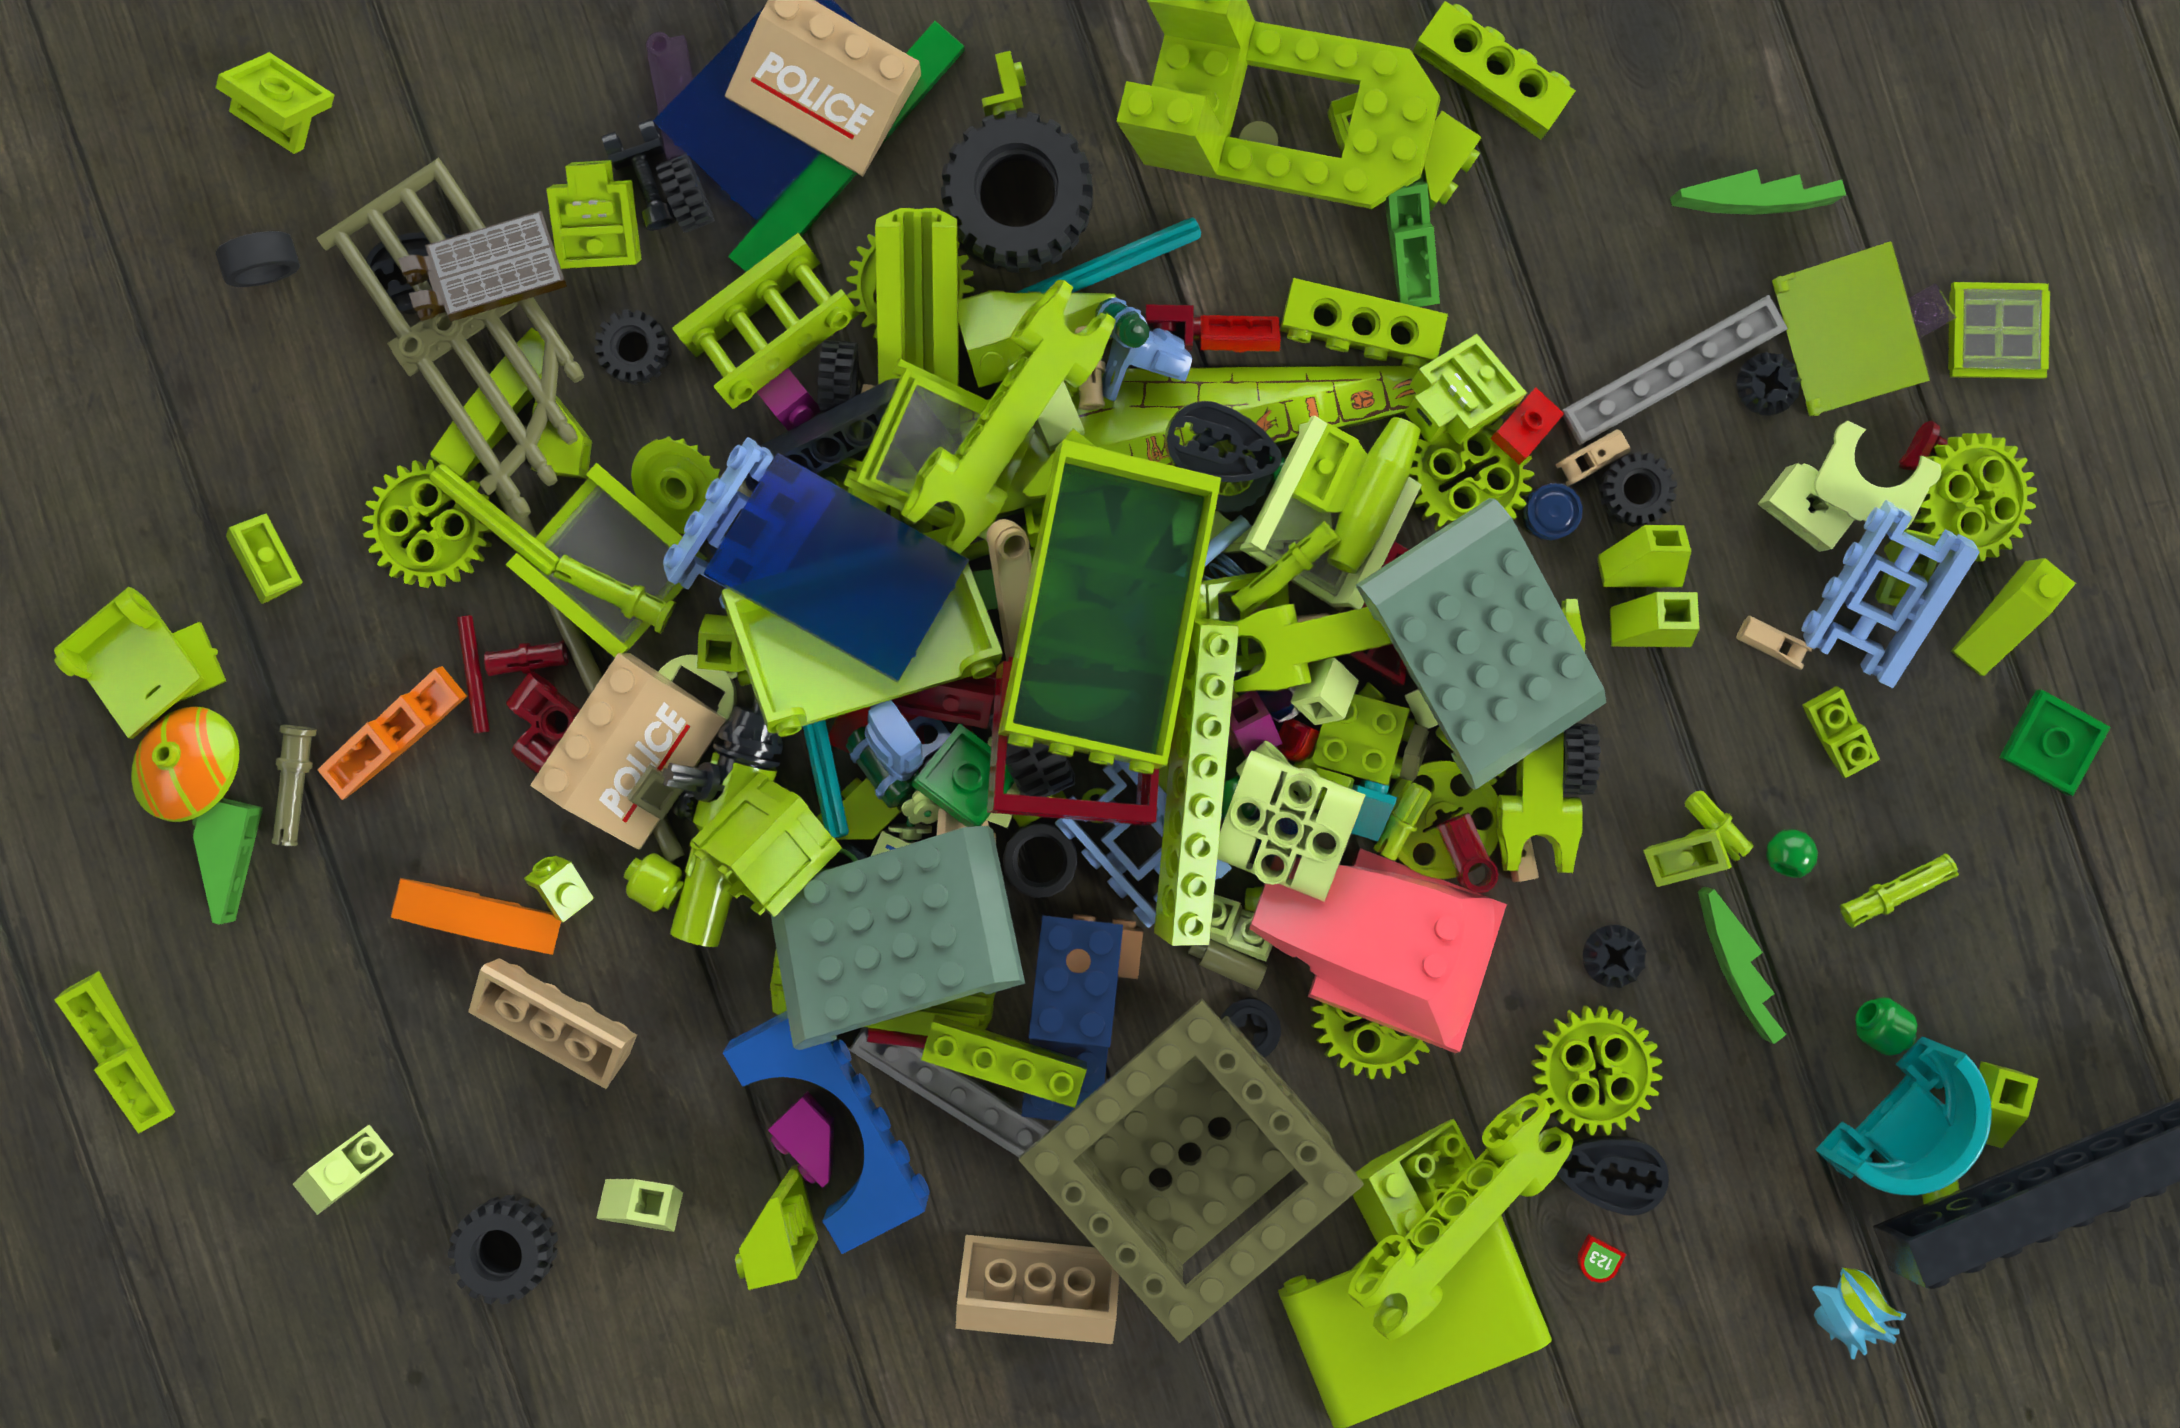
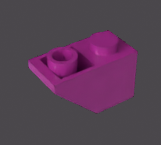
(808, 1136)

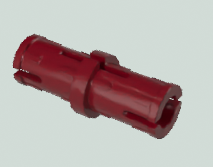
(526, 658)

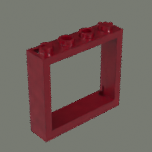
(1141, 813)

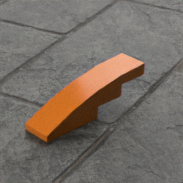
(392, 732)
(475, 916)

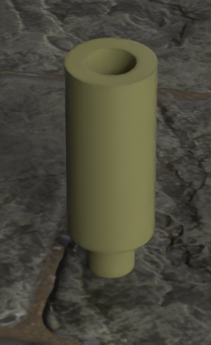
(1230, 963)

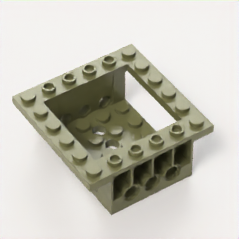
(1137, 1121)

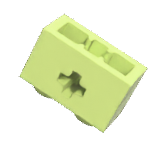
(1789, 504)

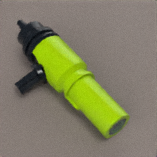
(736, 761)

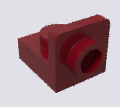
(1173, 317)

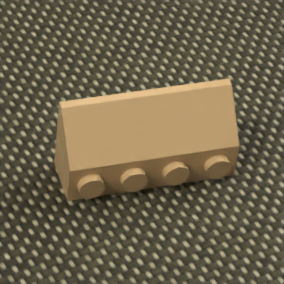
(551, 1021)
(1037, 1290)

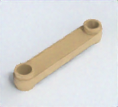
(1011, 576)

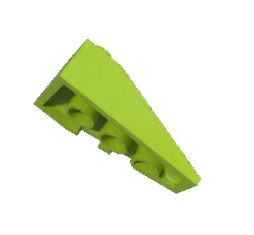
(991, 318)

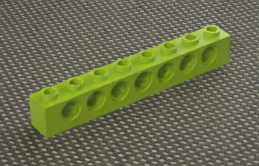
(1196, 786)

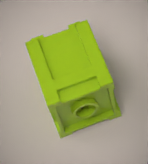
(766, 844)

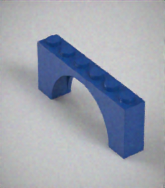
(887, 1187)

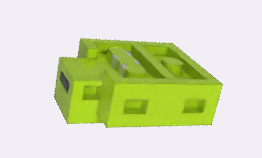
(593, 218)
(1462, 392)

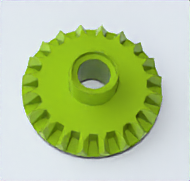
(672, 479)

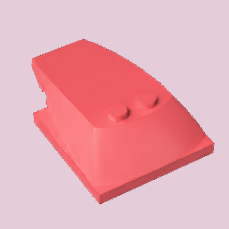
(1388, 945)

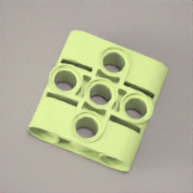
(1240, 835)

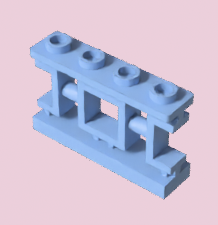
(716, 514)
(1915, 611)
(1116, 861)

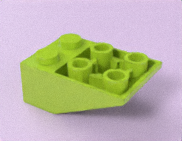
(1411, 1179)

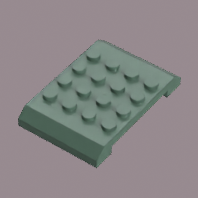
(1484, 641)
(896, 935)

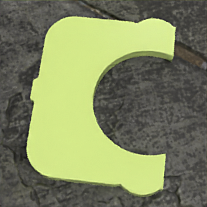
(1846, 489)

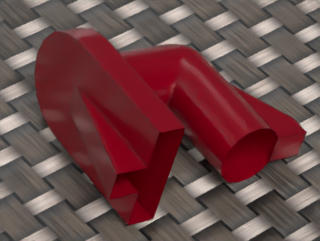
(1922, 444)

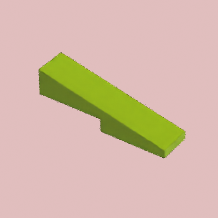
(120, 1058)

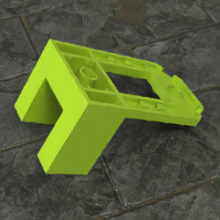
(1198, 82)

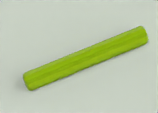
(494, 519)

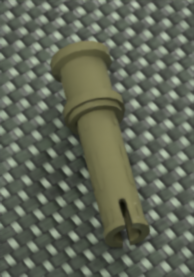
(293, 765)

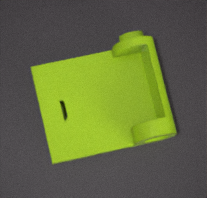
(129, 661)

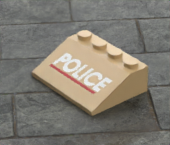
(823, 80)
(622, 729)

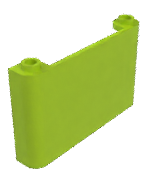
(810, 681)
(1477, 1326)

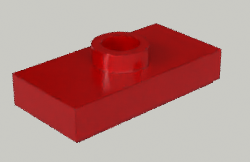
(1240, 333)
(1527, 426)

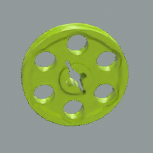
(1446, 801)

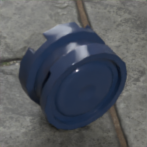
(1552, 512)

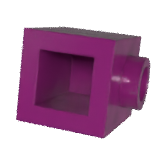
(789, 400)
(1251, 724)

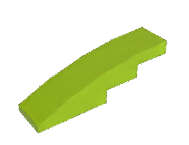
(452, 447)

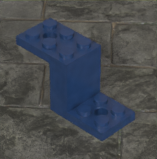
(1073, 1009)

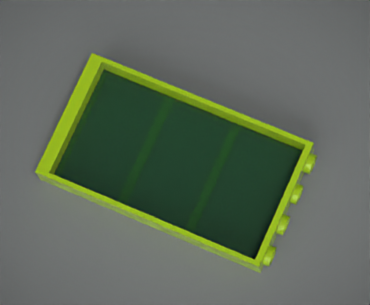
(1110, 607)

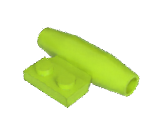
(1358, 486)

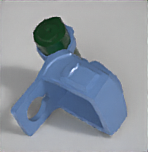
(1138, 346)
(892, 751)

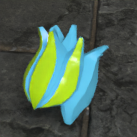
(1855, 1311)

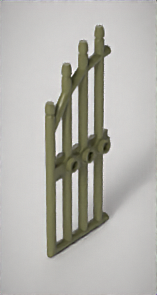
(432, 338)

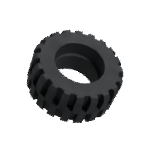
(1014, 140)

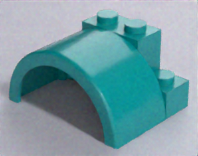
(1913, 1131)

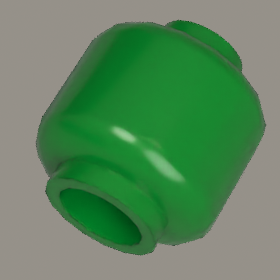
(1886, 1026)

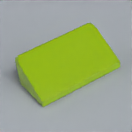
(263, 558)

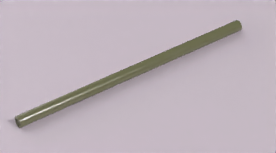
(591, 676)

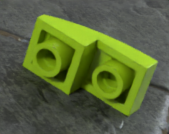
(1840, 732)

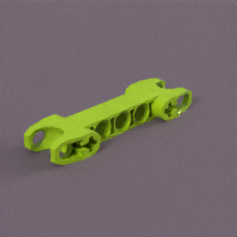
(1047, 359)
(1293, 645)
(1539, 797)
(1415, 1264)

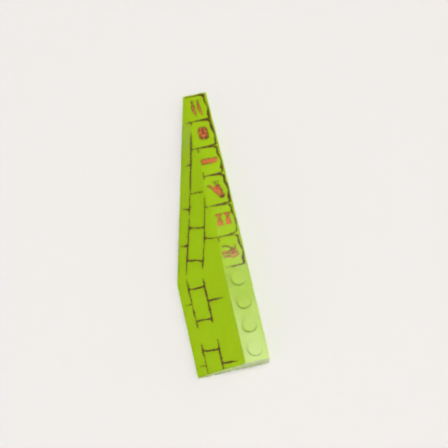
(1270, 396)

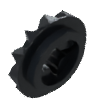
(1752, 390)
(1596, 955)
(1262, 1016)

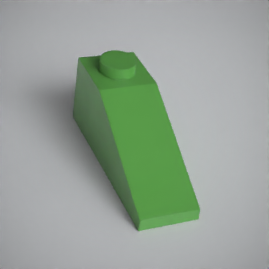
(224, 850)

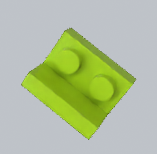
(274, 99)

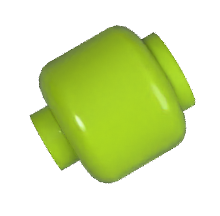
(653, 882)

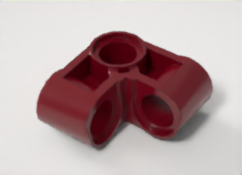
(539, 704)

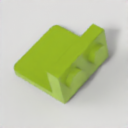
(1366, 740)

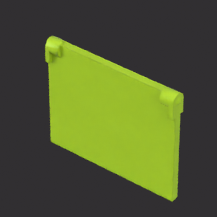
(1851, 329)

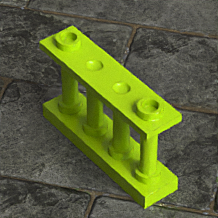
(746, 296)

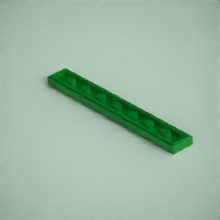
(826, 178)

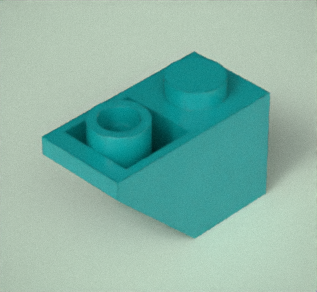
(1374, 810)

